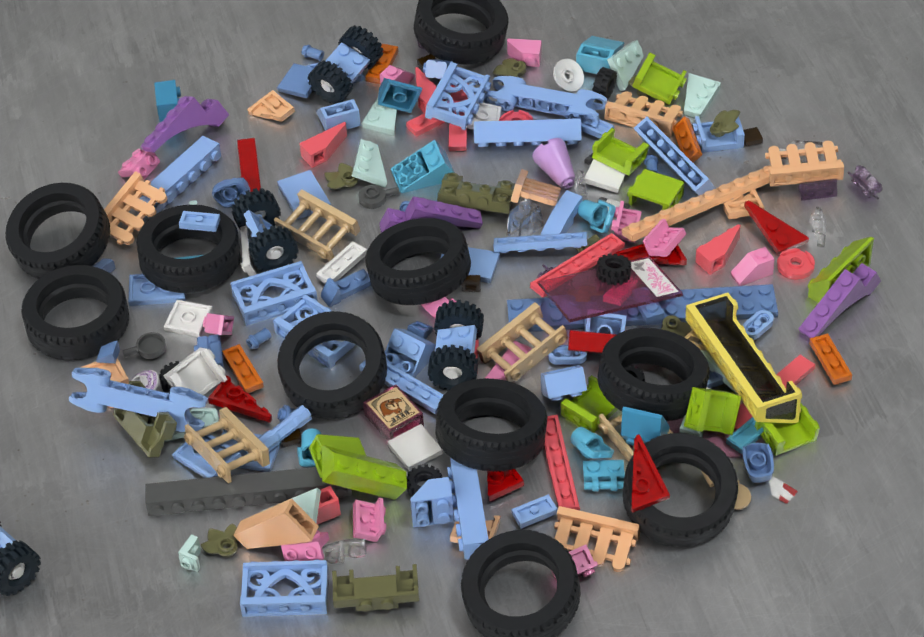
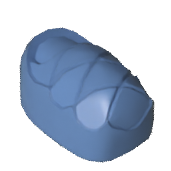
(229, 190)
(758, 462)

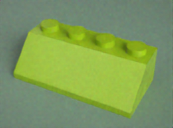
(849, 259)
(362, 473)

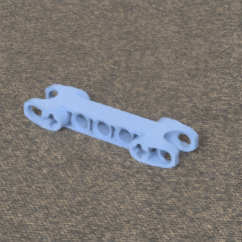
(518, 94)
(105, 392)

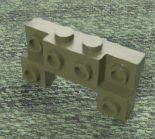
(476, 196)
(147, 430)
(375, 591)

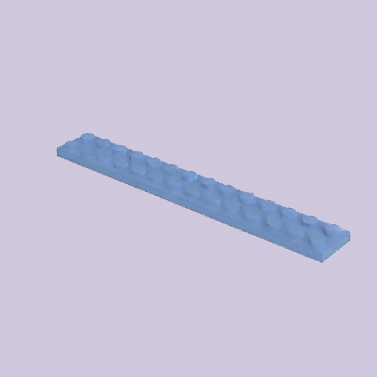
(749, 300)

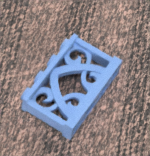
(460, 78)
(266, 307)
(322, 352)
(278, 605)

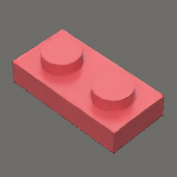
(421, 124)

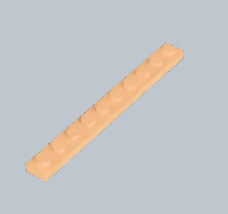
(698, 204)

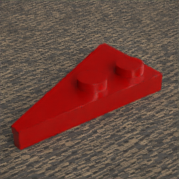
(778, 233)
(676, 256)
(237, 400)
(646, 481)
(502, 483)

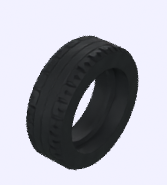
(457, 46)
(42, 205)
(187, 274)
(68, 284)
(421, 284)
(324, 328)
(655, 348)
(490, 450)
(686, 530)
(512, 548)

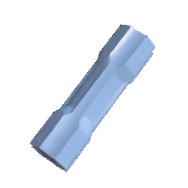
(295, 420)

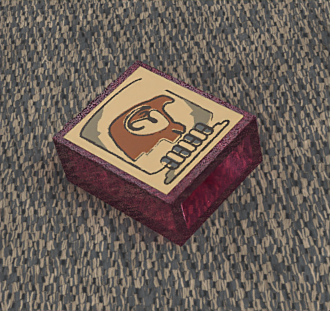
(392, 412)

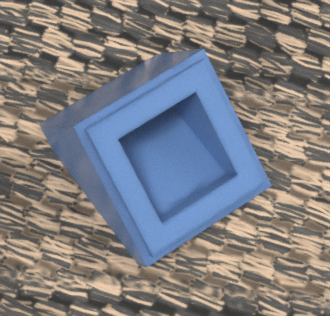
(106, 264)
(331, 293)
(420, 329)
(108, 353)

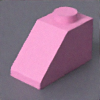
(525, 50)
(396, 74)
(753, 267)
(218, 324)

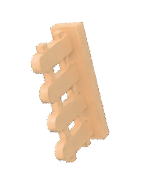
(632, 116)
(800, 172)
(534, 190)
(128, 198)
(600, 527)

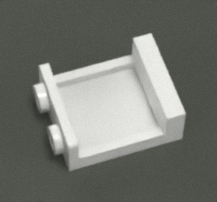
(197, 372)

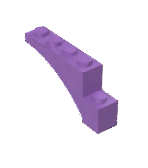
(185, 115)
(427, 208)
(841, 295)

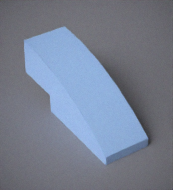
(563, 213)

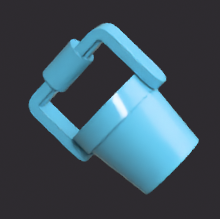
(597, 214)
(590, 444)
(304, 455)

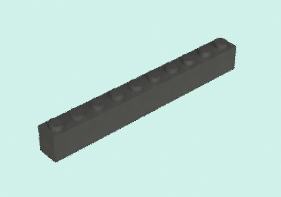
(242, 491)

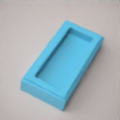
(744, 435)

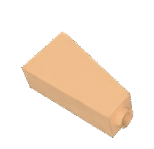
(276, 526)

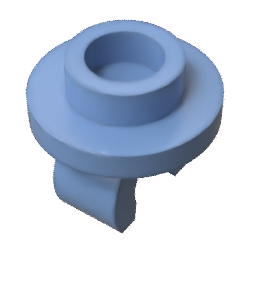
(284, 412)

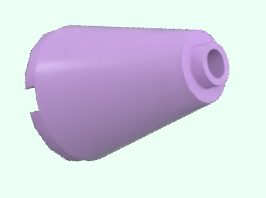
(555, 162)

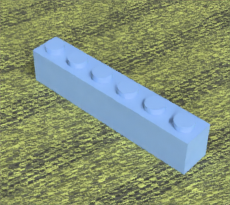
(526, 131)
(673, 157)
(185, 170)
(469, 507)

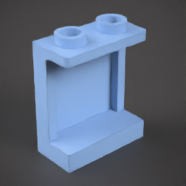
(710, 143)

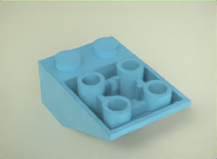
(595, 52)
(422, 168)

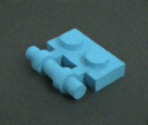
(607, 471)

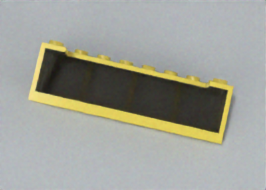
(741, 361)

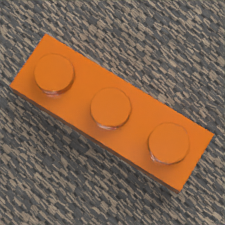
(388, 57)
(686, 139)
(830, 359)
(242, 369)

